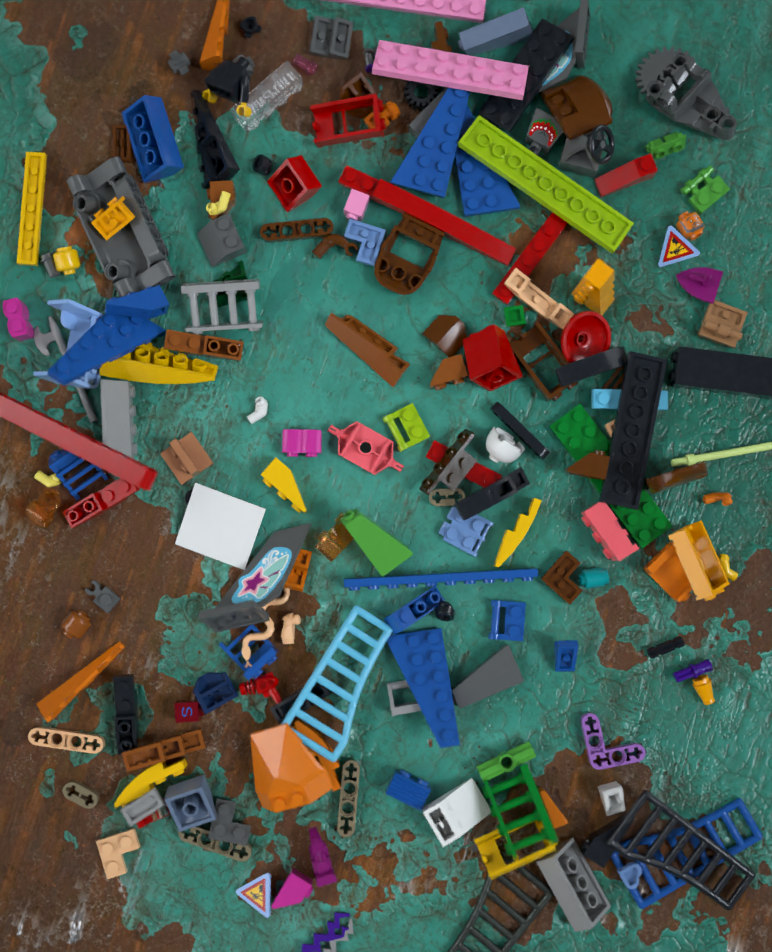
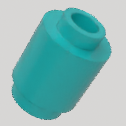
(594, 578)

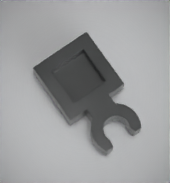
(105, 598)

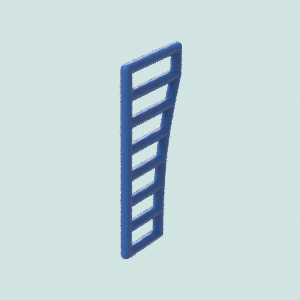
(706, 822)

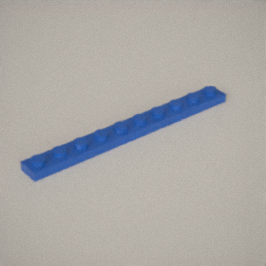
(449, 578)

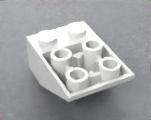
(456, 811)

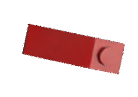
(626, 175)

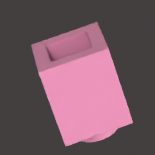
(356, 205)

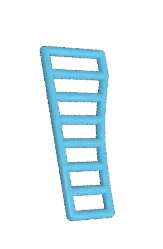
(352, 698)

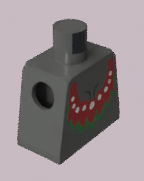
(543, 132)

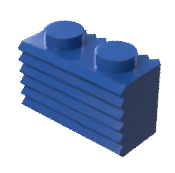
(408, 789)

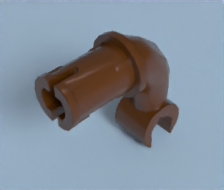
(330, 241)

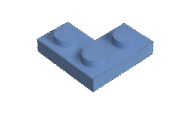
(370, 239)

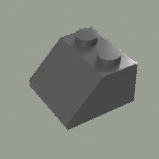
(221, 240)

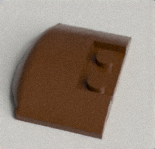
(578, 105)

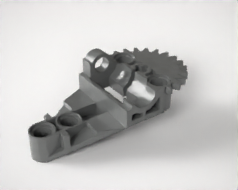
(700, 103)

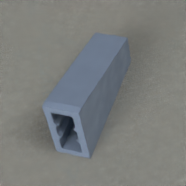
(496, 33)

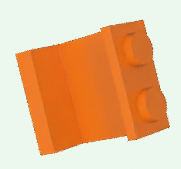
(669, 573)

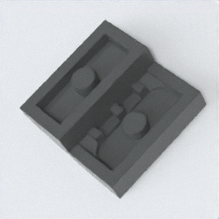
(331, 37)

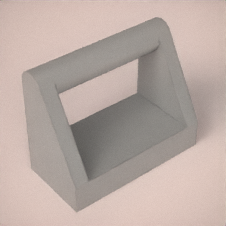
(401, 708)

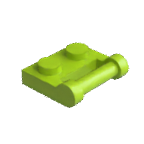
(412, 424)

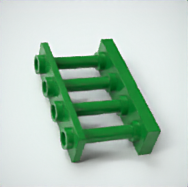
(539, 814)

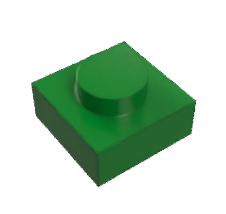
(514, 316)

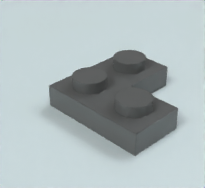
(224, 829)

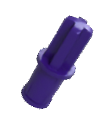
(693, 670)

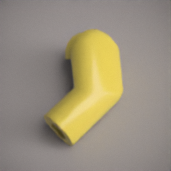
(220, 206)

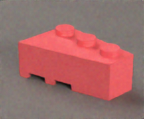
(608, 532)

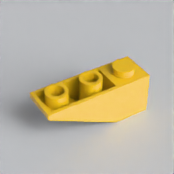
(283, 479)

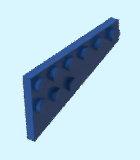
(481, 187)
(426, 672)

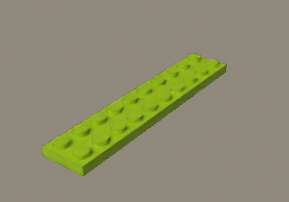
(545, 184)

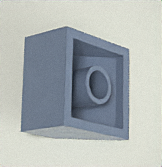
(190, 803)

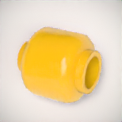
(66, 260)

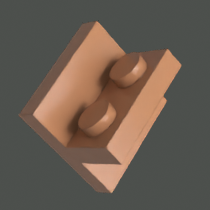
(186, 458)

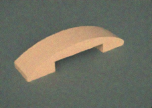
(537, 299)

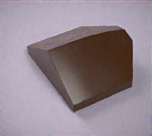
(357, 87)
(446, 334)

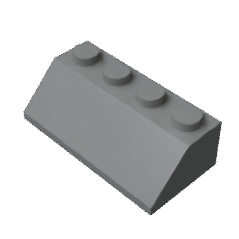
(118, 415)
(574, 885)

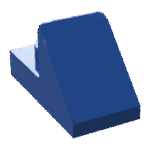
(565, 655)

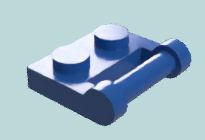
(513, 620)

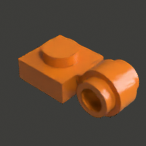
(391, 112)

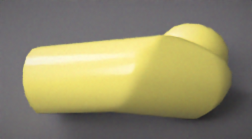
(48, 481)

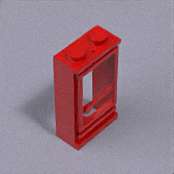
(324, 120)

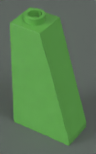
(377, 543)

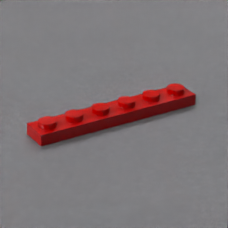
(532, 254)

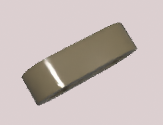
(445, 492)
(83, 790)

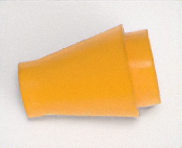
(703, 687)

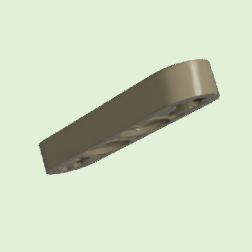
(348, 797)
(214, 844)

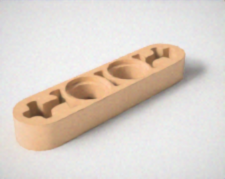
(66, 743)

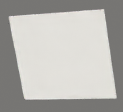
(220, 526)

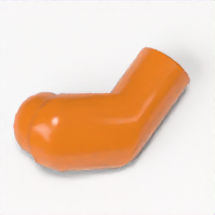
(718, 496)

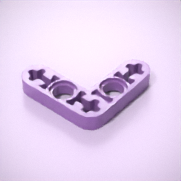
(599, 749)

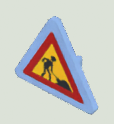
(676, 248)
(258, 894)

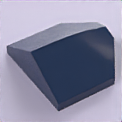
(213, 691)

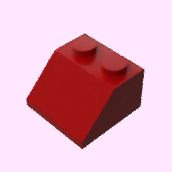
(294, 183)

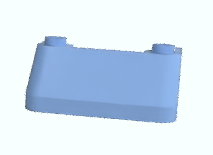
(78, 320)

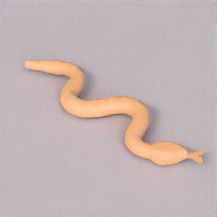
(246, 652)

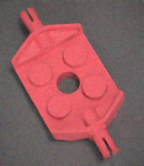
(381, 448)

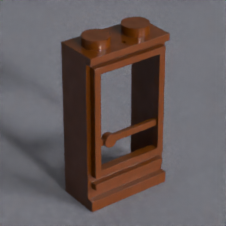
(528, 342)

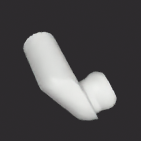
(260, 410)

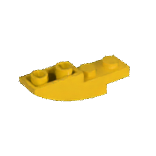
(144, 781)

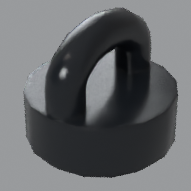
(262, 165)
(445, 611)

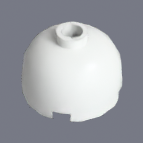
(502, 446)

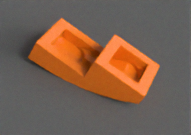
(299, 571)

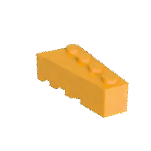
(596, 288)

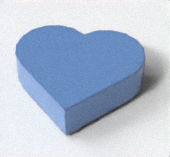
(630, 874)

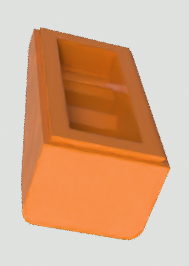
(555, 815)

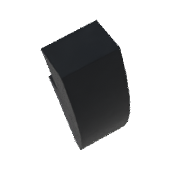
(281, 709)

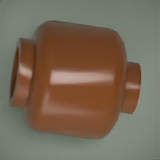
(76, 624)

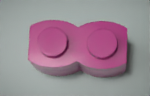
(18, 322)
(302, 441)

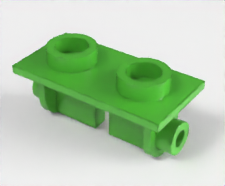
(673, 143)

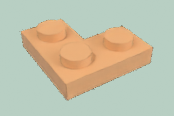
(112, 849)

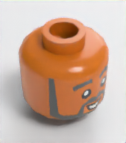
(690, 225)

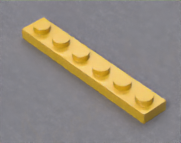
(31, 209)

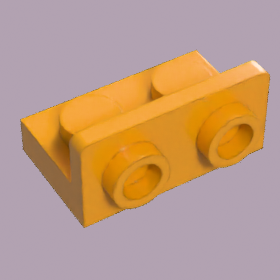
(113, 218)

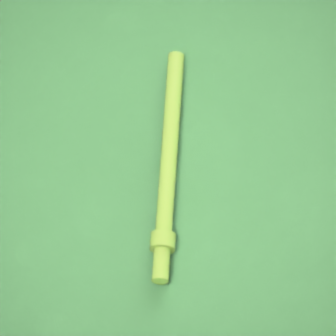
(691, 459)

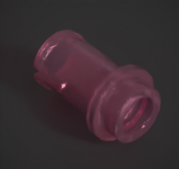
(305, 64)

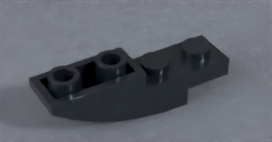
(492, 494)
(126, 712)

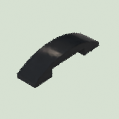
(591, 366)

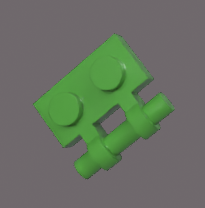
(709, 194)

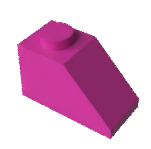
(293, 890)

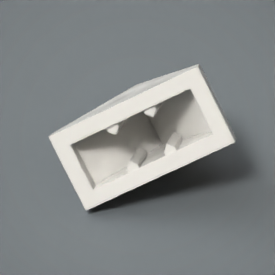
(612, 798)

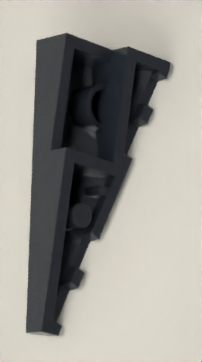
(216, 157)

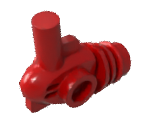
(263, 685)

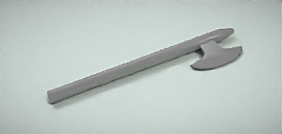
(42, 342)

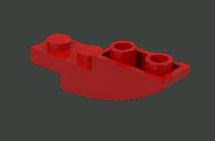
(99, 502)

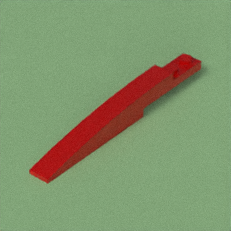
(408, 203)

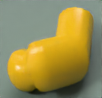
(724, 560)

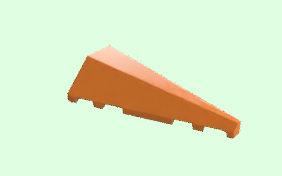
(213, 47)
(64, 694)

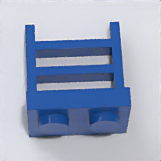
(63, 461)
(263, 655)

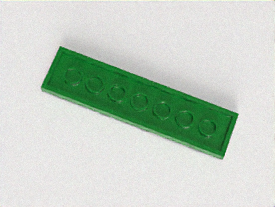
(582, 436)

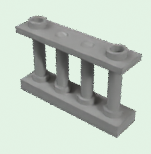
(230, 288)

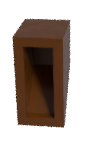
(591, 466)

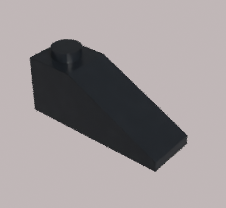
(596, 846)

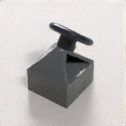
(584, 152)

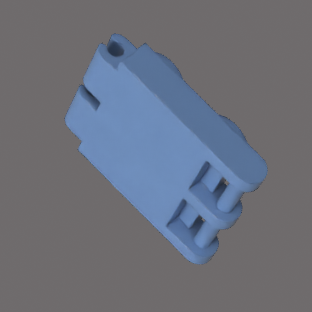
(464, 533)

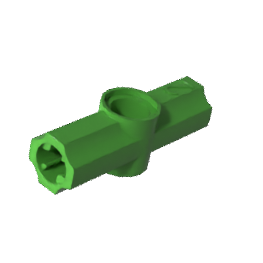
(518, 755)

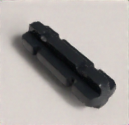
(665, 647)

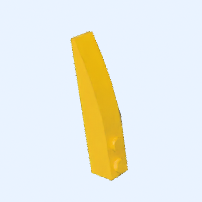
(159, 366)

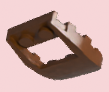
(399, 274)
(676, 477)

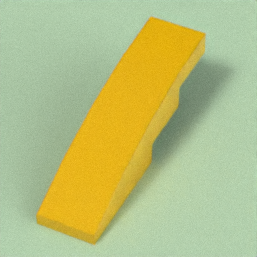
(512, 538)

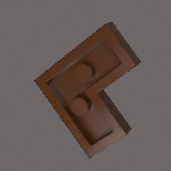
(558, 580)

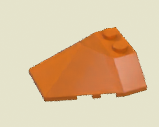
(285, 770)

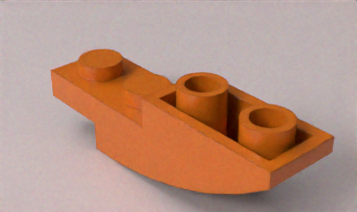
(307, 730)

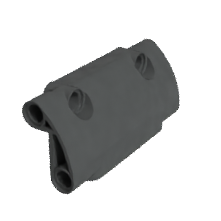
(137, 252)

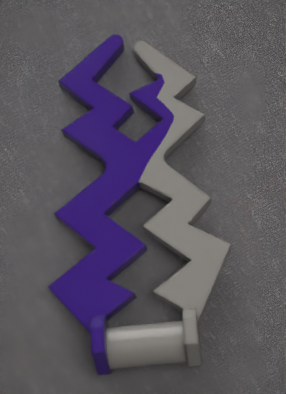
(330, 936)

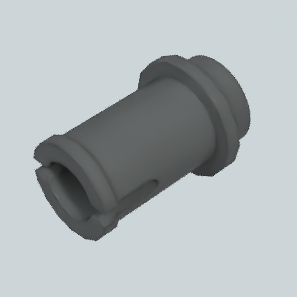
(49, 264)

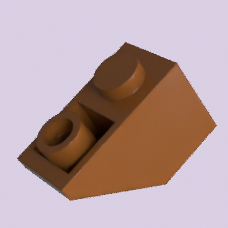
(214, 193)
(450, 371)

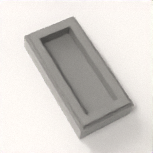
(142, 806)

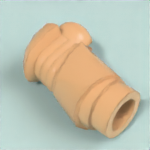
(288, 630)

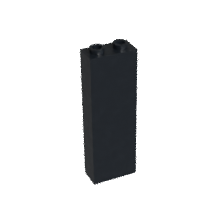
(721, 372)

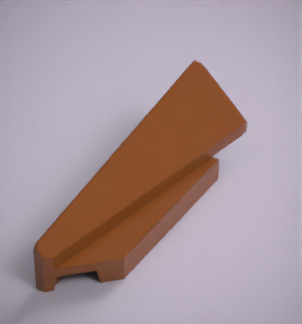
(369, 347)

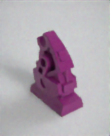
(320, 859)

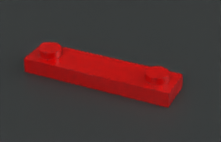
(478, 473)

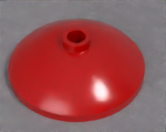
(593, 333)

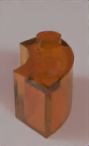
(335, 540)

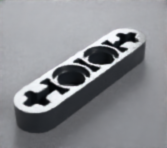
(519, 430)

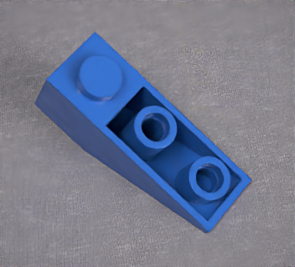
(142, 304)
(414, 610)

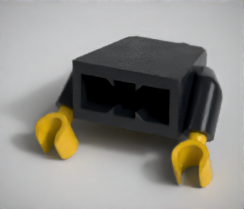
(230, 82)

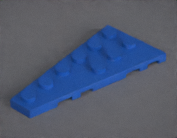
(433, 152)
(104, 342)

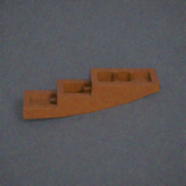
(163, 750)

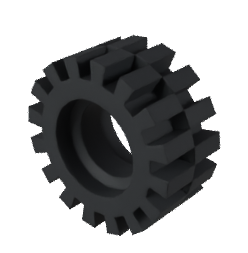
(417, 102)

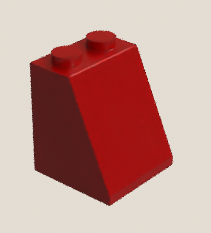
(491, 358)

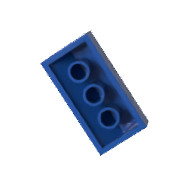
(152, 139)

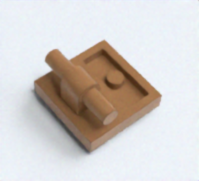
(722, 324)

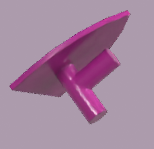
(701, 282)

